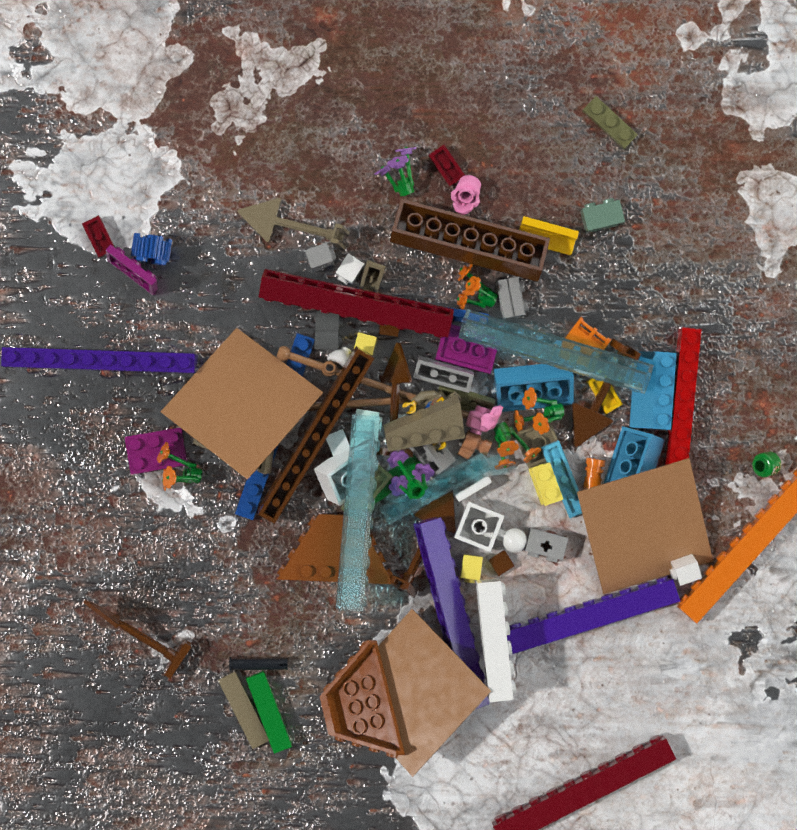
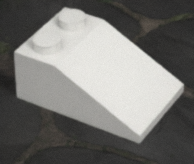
(333, 477)

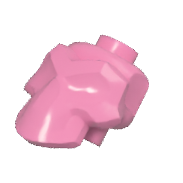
(466, 194)
(483, 419)

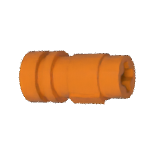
(593, 472)

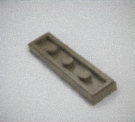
(243, 709)

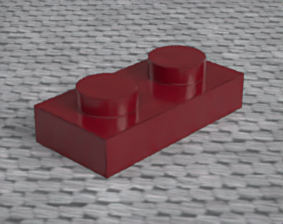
(446, 165)
(98, 235)

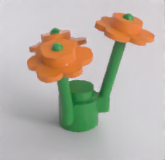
(486, 295)

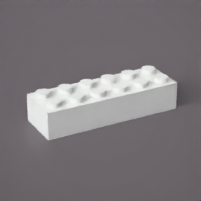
(494, 639)

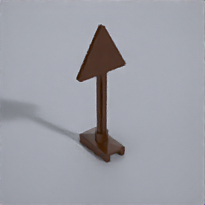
(395, 373)
(587, 420)
(443, 508)
(174, 657)

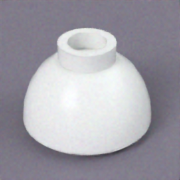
(340, 356)

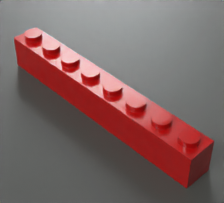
(684, 394)

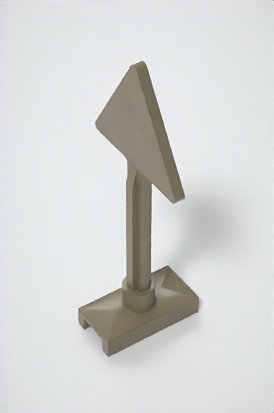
(264, 217)

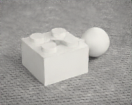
(513, 539)

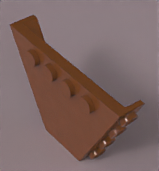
(319, 554)
(360, 704)

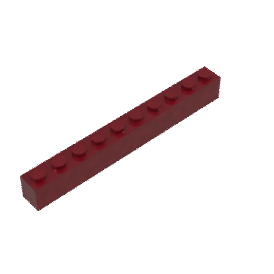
(356, 303)
(589, 787)

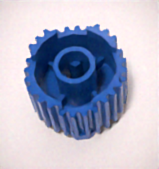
(151, 248)

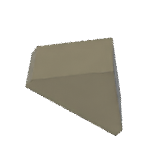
(372, 276)

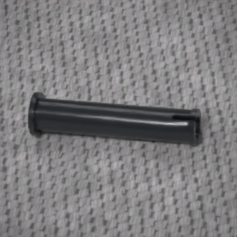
(258, 664)

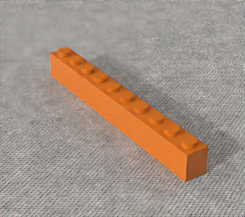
(741, 553)

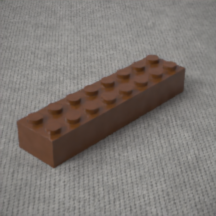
(469, 240)

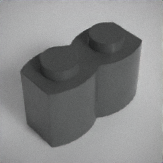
(327, 331)

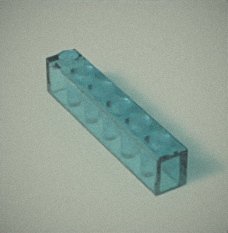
(437, 487)

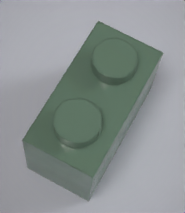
(602, 216)

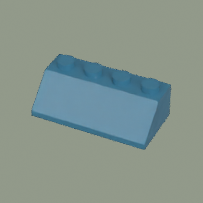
(545, 379)
(655, 407)
(634, 454)

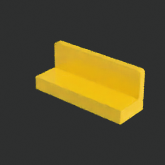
(561, 238)

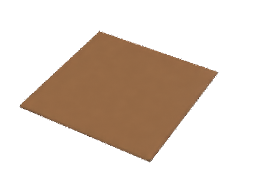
(242, 403)
(644, 525)
(427, 688)

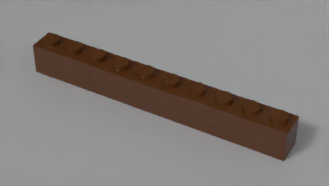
(315, 434)

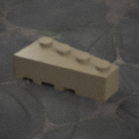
(426, 426)

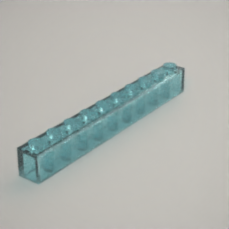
(556, 351)
(357, 513)

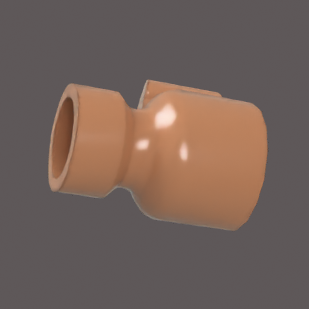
(472, 443)

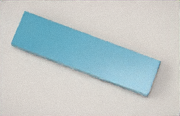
(555, 455)

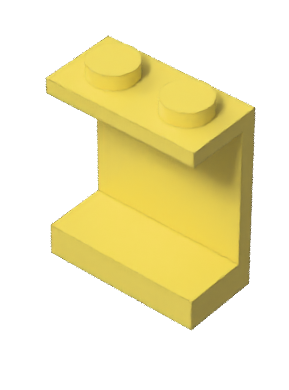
(545, 484)

